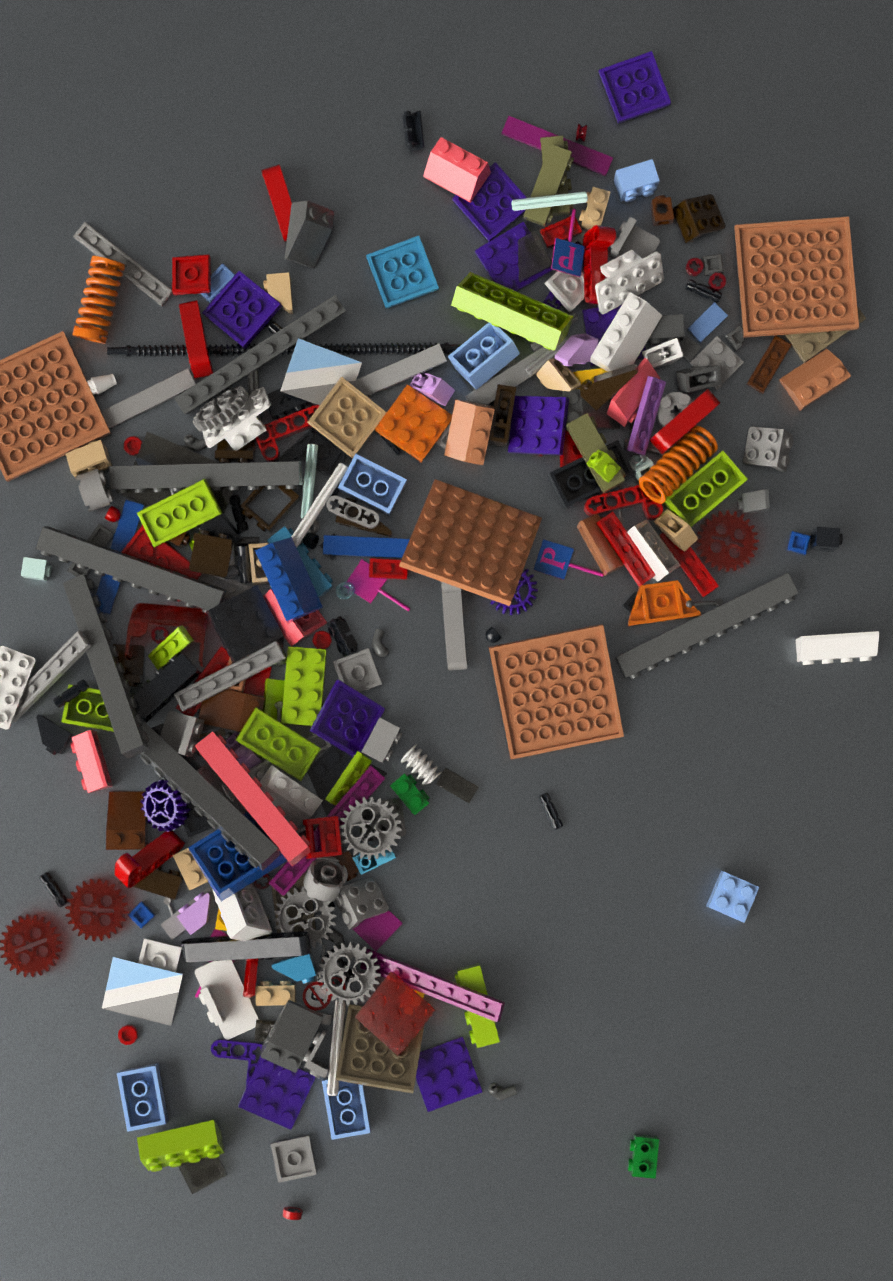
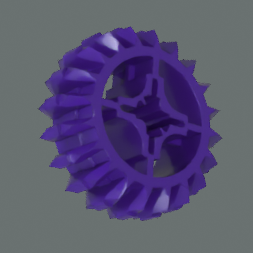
(526, 580)
(160, 804)

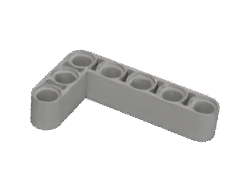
(454, 627)

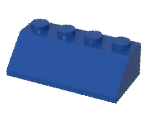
(288, 579)

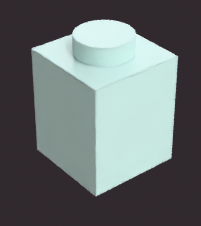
(36, 569)

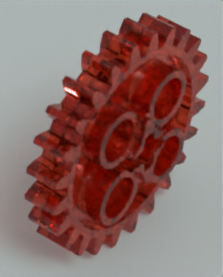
(731, 524)
(98, 892)
(24, 929)

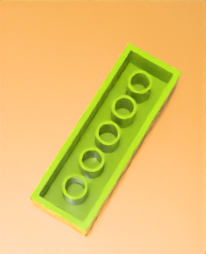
(512, 311)

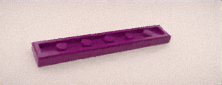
(582, 155)

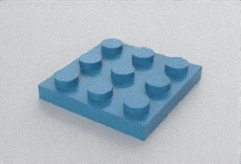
(402, 272)

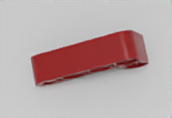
(279, 196)
(595, 255)
(195, 339)
(684, 421)
(292, 429)
(622, 503)
(135, 868)

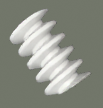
(420, 765)

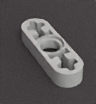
(337, 511)

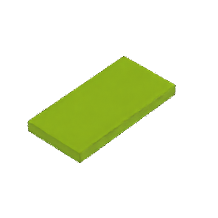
(179, 513)
(278, 744)

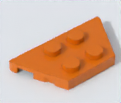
(661, 603)

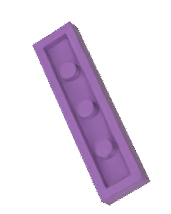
(646, 415)

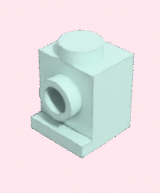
(639, 463)

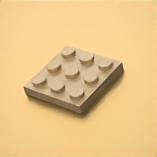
(346, 417)

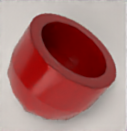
(113, 514)

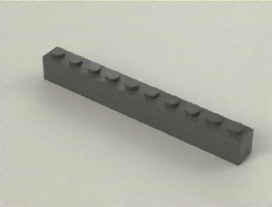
(260, 354)
(217, 476)
(129, 569)
(709, 624)
(106, 666)
(208, 801)

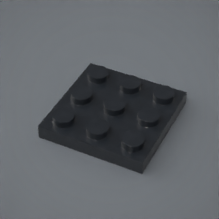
(244, 623)

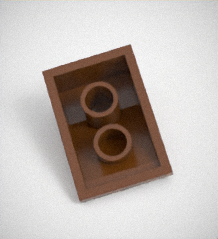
(229, 709)
(126, 821)

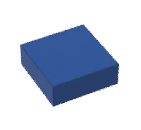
(798, 543)
(141, 914)

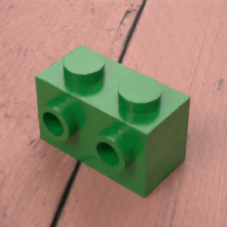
(409, 794)
(644, 1156)

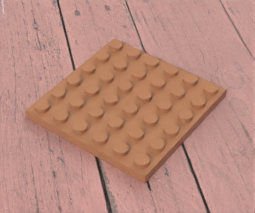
(796, 277)
(44, 407)
(471, 542)
(556, 691)

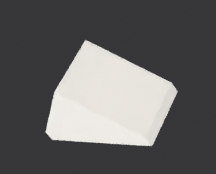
(664, 354)

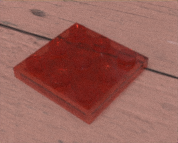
(395, 1013)

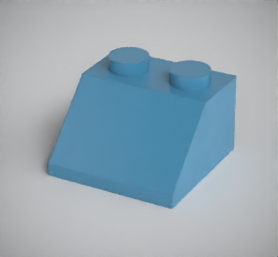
(297, 967)

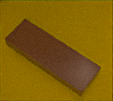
(769, 364)

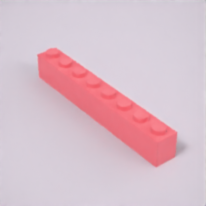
(252, 798)

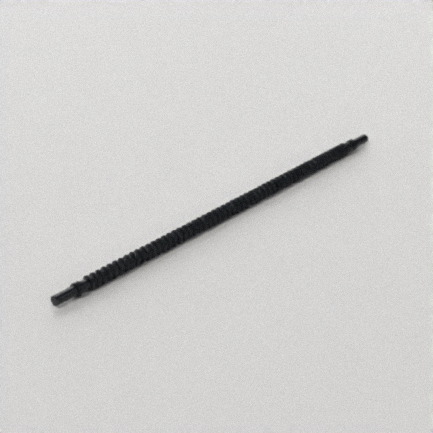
(129, 350)

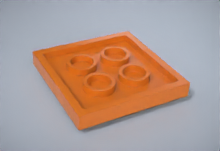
(414, 423)

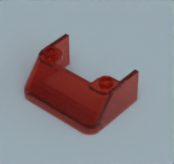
(191, 618)

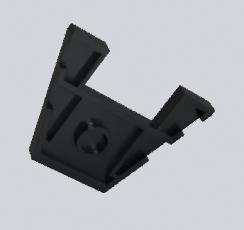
(327, 457)
(327, 771)

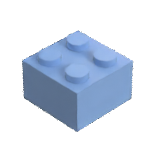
(636, 181)
(732, 896)

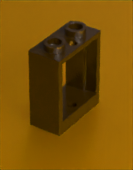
(263, 525)

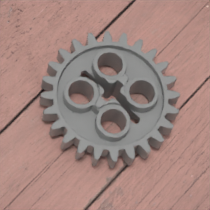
(220, 408)
(355, 818)
(299, 901)
(365, 978)

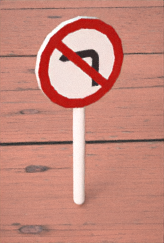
(312, 995)

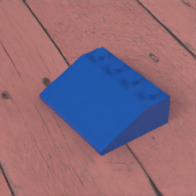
(225, 866)

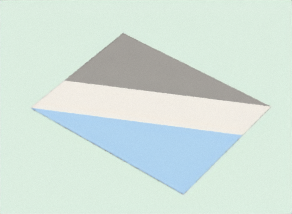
(316, 371)
(142, 991)

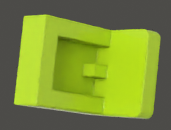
(603, 465)

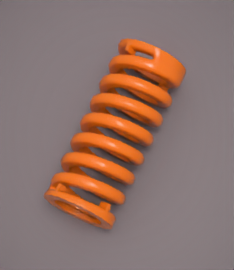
(99, 266)
(671, 460)

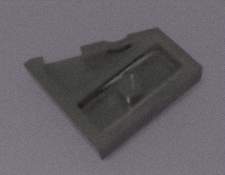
(531, 257)
(202, 1173)

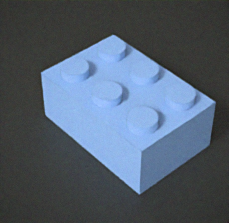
(483, 355)
(372, 484)
(142, 1097)
(347, 1110)

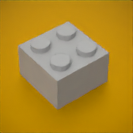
(382, 740)

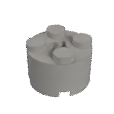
(671, 401)
(94, 489)
(325, 879)

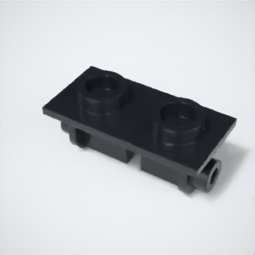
(414, 135)
(345, 644)

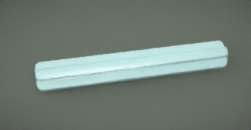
(549, 201)
(309, 478)

